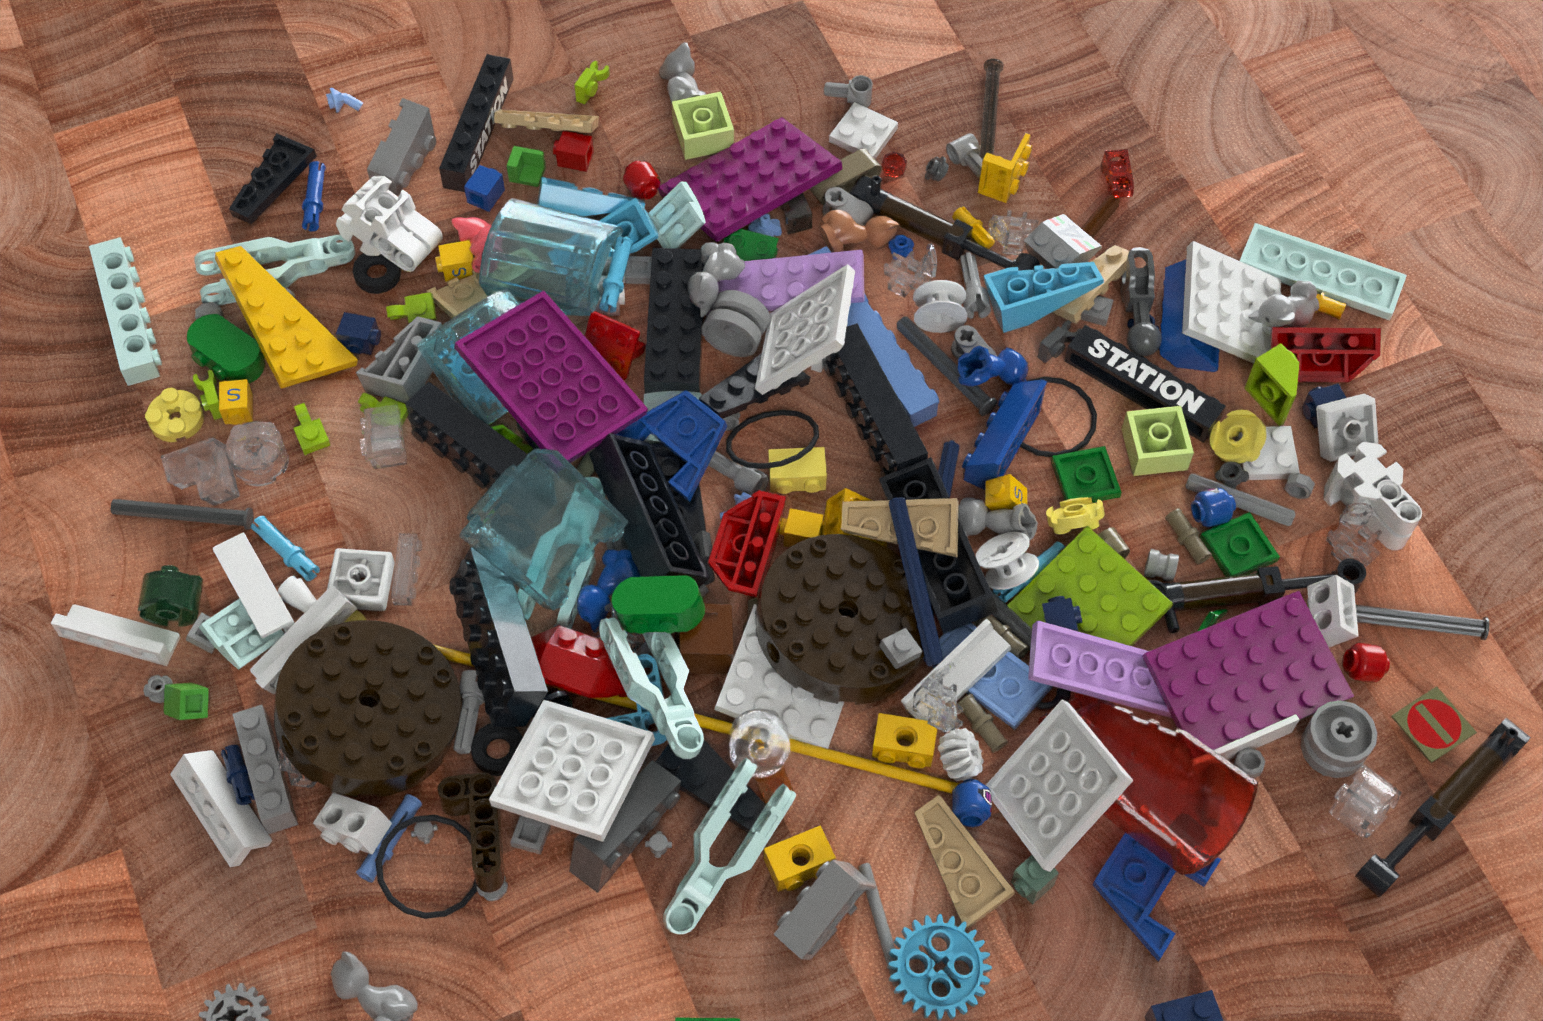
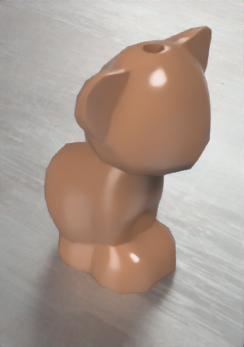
(840, 229)

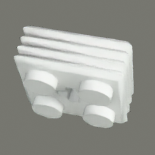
(1333, 429)
(374, 566)

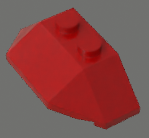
(1329, 352)
(747, 542)
(576, 663)

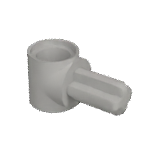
(858, 90)
(966, 152)

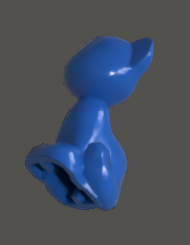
(980, 366)
(593, 598)

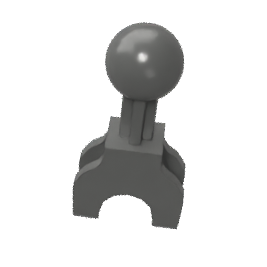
(1138, 297)

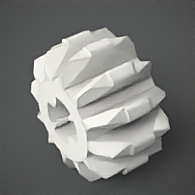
(960, 754)

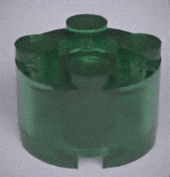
(170, 597)

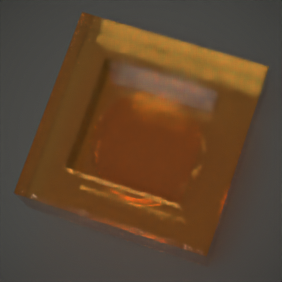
(769, 784)

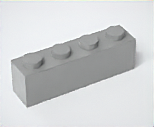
(266, 778)

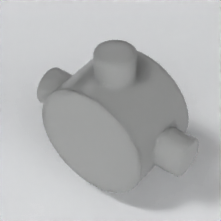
(424, 831)
(658, 844)

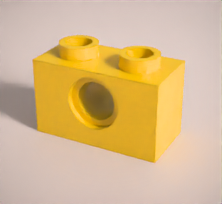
(894, 728)
(780, 856)

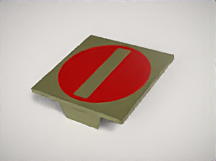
(1433, 724)

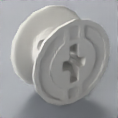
(934, 300)
(1008, 567)

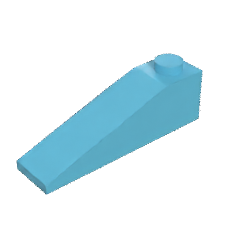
(584, 202)
(635, 224)
(1029, 295)

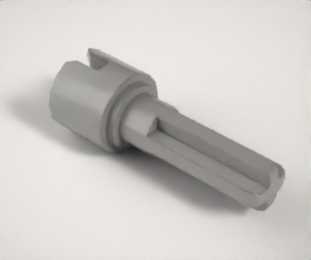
(976, 295)
(745, 479)
(471, 700)

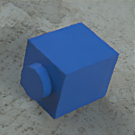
(484, 188)

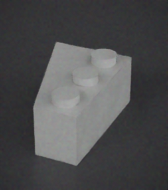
(405, 147)
(400, 368)
(822, 908)

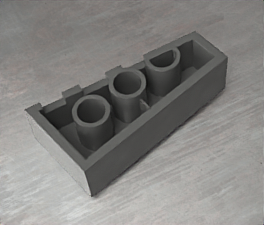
(642, 809)

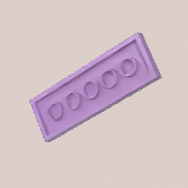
(784, 278)
(1093, 667)

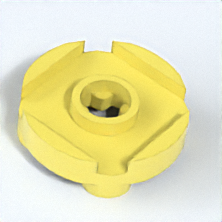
(175, 401)
(1248, 446)
(1075, 514)

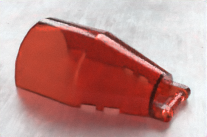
(1182, 794)

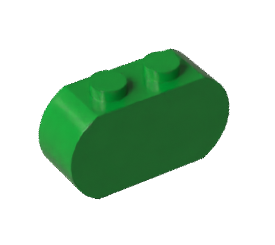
(225, 349)
(658, 604)

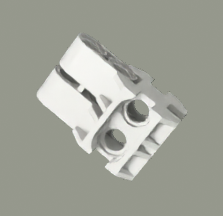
(388, 225)
(1371, 483)

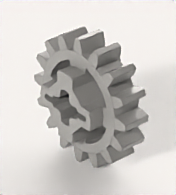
(231, 1007)

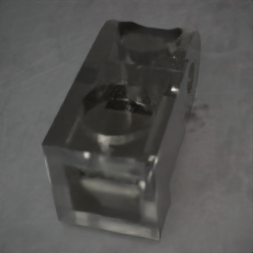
(797, 214)

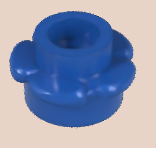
(895, 243)

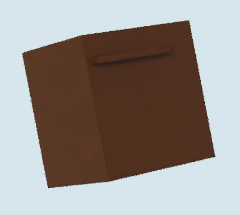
(709, 644)

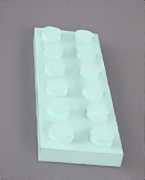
(1331, 272)

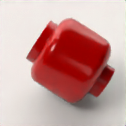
(641, 180)
(1366, 662)

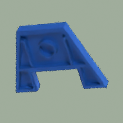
(688, 431)
(1132, 886)

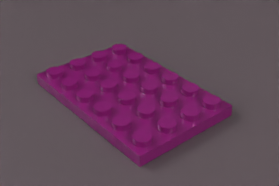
(755, 176)
(550, 378)
(1248, 672)

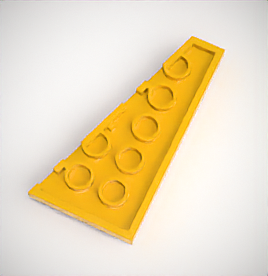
(287, 333)

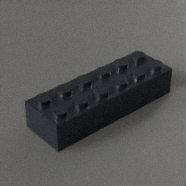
(673, 323)
(874, 404)
(460, 436)
(641, 494)
(952, 583)
(497, 641)

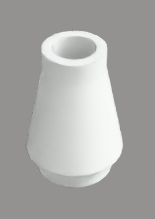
(296, 594)

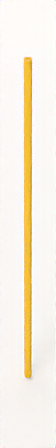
(795, 745)

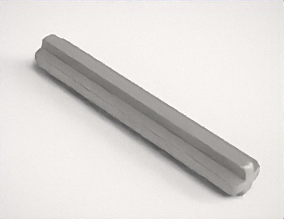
(1244, 500)

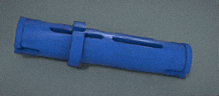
(312, 204)

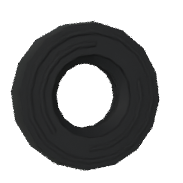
(375, 285)
(481, 741)

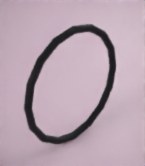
(1093, 419)
(778, 463)
(425, 915)

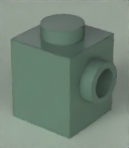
(1032, 880)

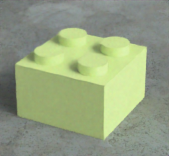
(702, 125)
(1157, 440)

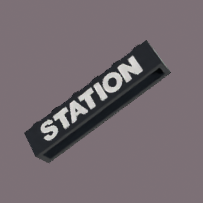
(476, 122)
(1142, 380)

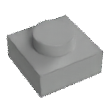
(638, 270)
(1099, 312)
(197, 637)
(900, 648)
(530, 835)

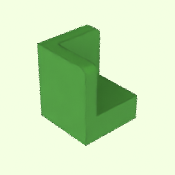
(526, 166)
(186, 701)

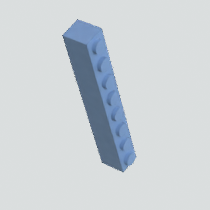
(908, 383)

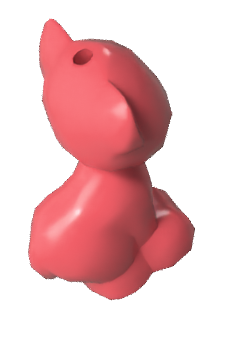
(476, 231)

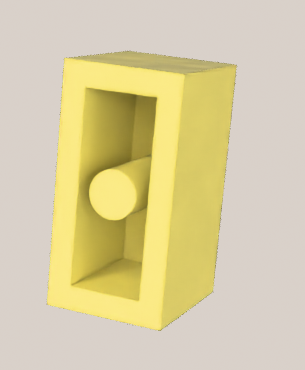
(801, 475)

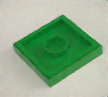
(1086, 475)
(1239, 546)

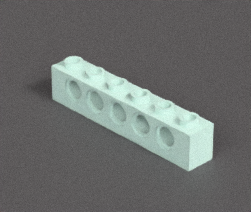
(124, 311)

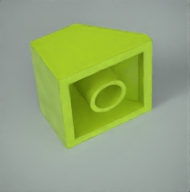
(1274, 382)

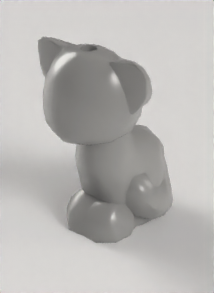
(678, 70)
(720, 264)
(1293, 310)
(975, 517)
(387, 1003)

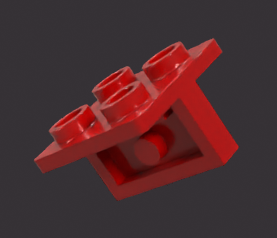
(614, 342)

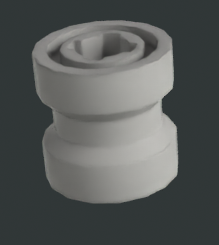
(1161, 565)

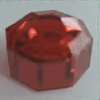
(894, 164)

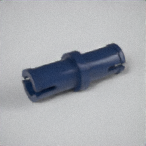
(237, 774)

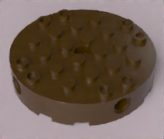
(827, 613)
(366, 708)

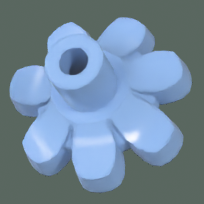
(766, 226)

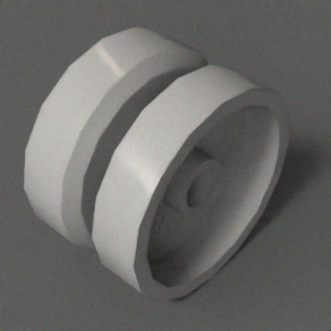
(736, 323)
(1338, 739)

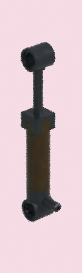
(952, 237)
(1260, 587)
(1447, 802)

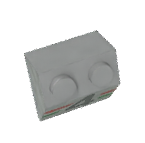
(1060, 242)

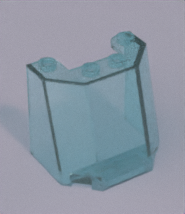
(541, 525)

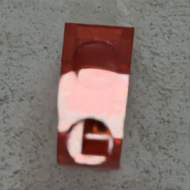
(1118, 173)

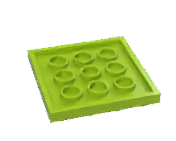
(1110, 592)

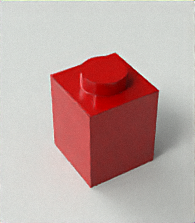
(573, 151)

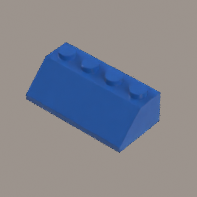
(1177, 347)
(1004, 433)

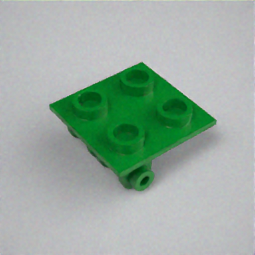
(753, 245)

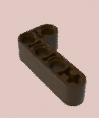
(483, 832)

